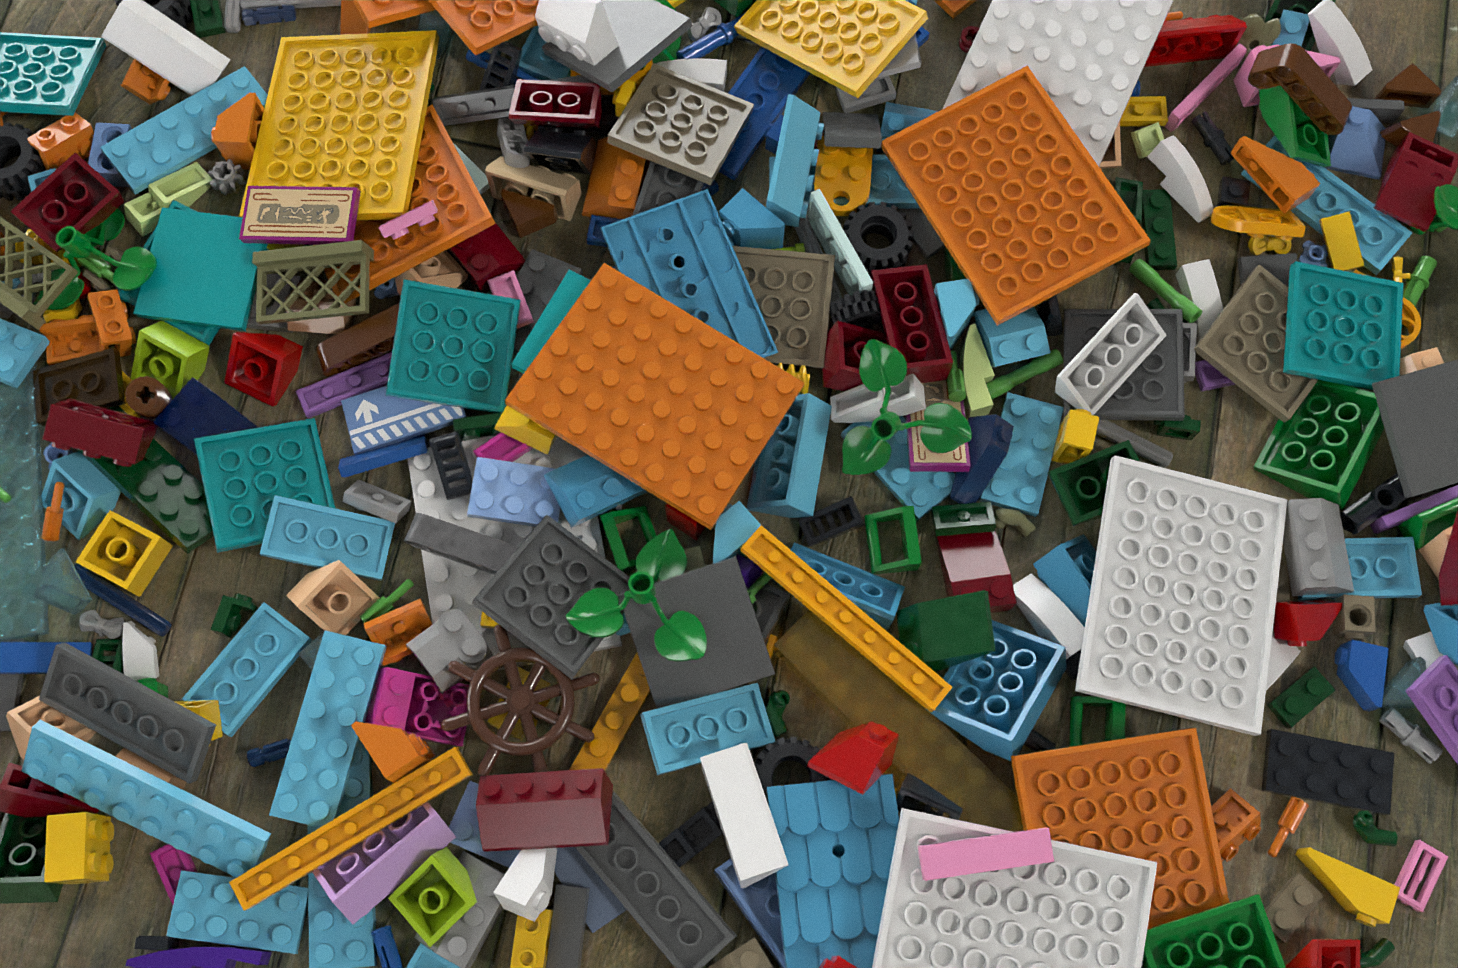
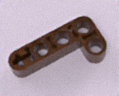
(1305, 83)
(359, 343)

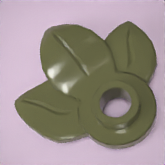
(1259, 32)

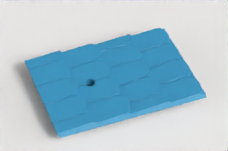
(710, 275)
(829, 900)

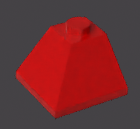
(262, 365)
(857, 756)
(1328, 954)

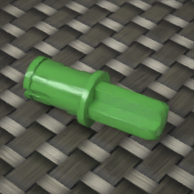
(1419, 279)

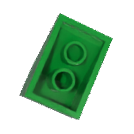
(1293, 127)

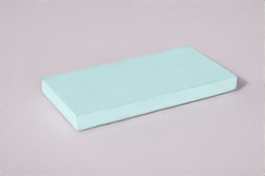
(835, 242)

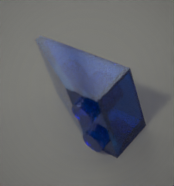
(199, 414)

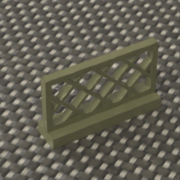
(308, 258)
(51, 289)

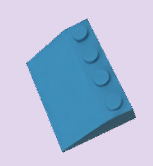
(1003, 692)

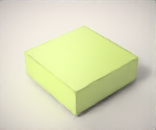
(1147, 139)

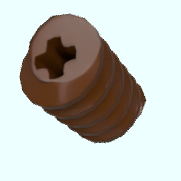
(142, 388)

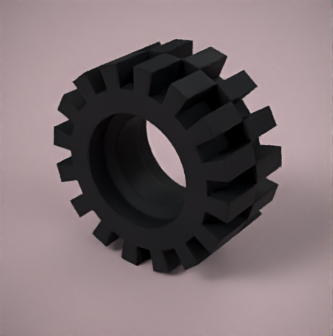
(856, 309)

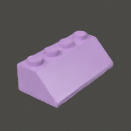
(382, 862)

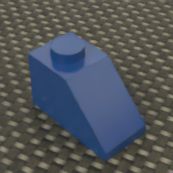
(1363, 672)

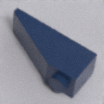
(986, 450)

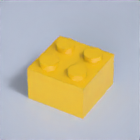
(124, 553)
(78, 848)

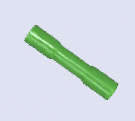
(1152, 279)
(1035, 367)

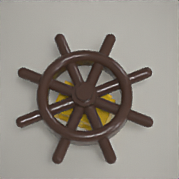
(518, 704)

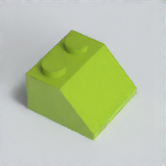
(169, 356)
(435, 896)

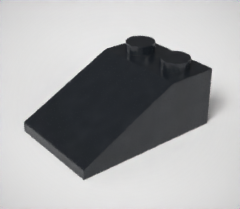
(562, 150)

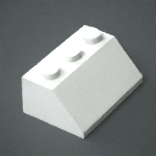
(577, 28)

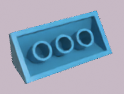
(869, 592)

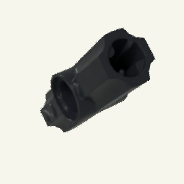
(1368, 507)

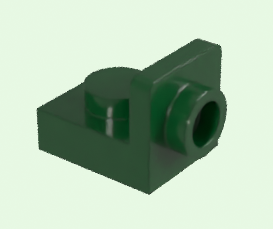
(1183, 429)
(228, 613)

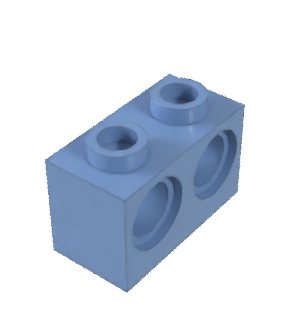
(103, 134)

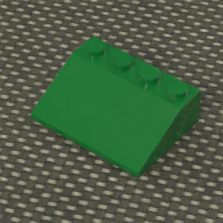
(1324, 442)
(1215, 938)

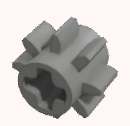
(227, 177)

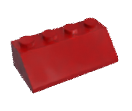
(1196, 40)

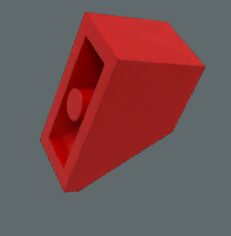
(1304, 620)

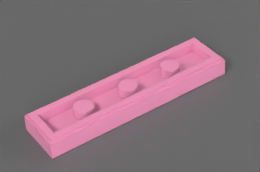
(1205, 88)
(985, 853)

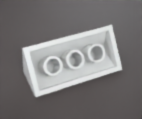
(164, 46)
(1110, 356)
(743, 814)

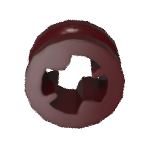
(964, 44)

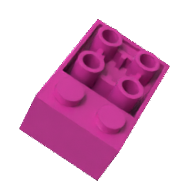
(417, 705)

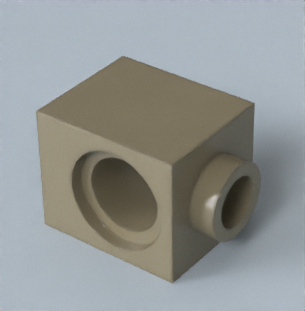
(1363, 609)

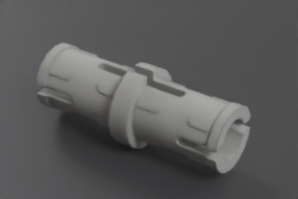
(1411, 735)

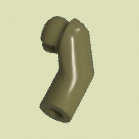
(1013, 517)

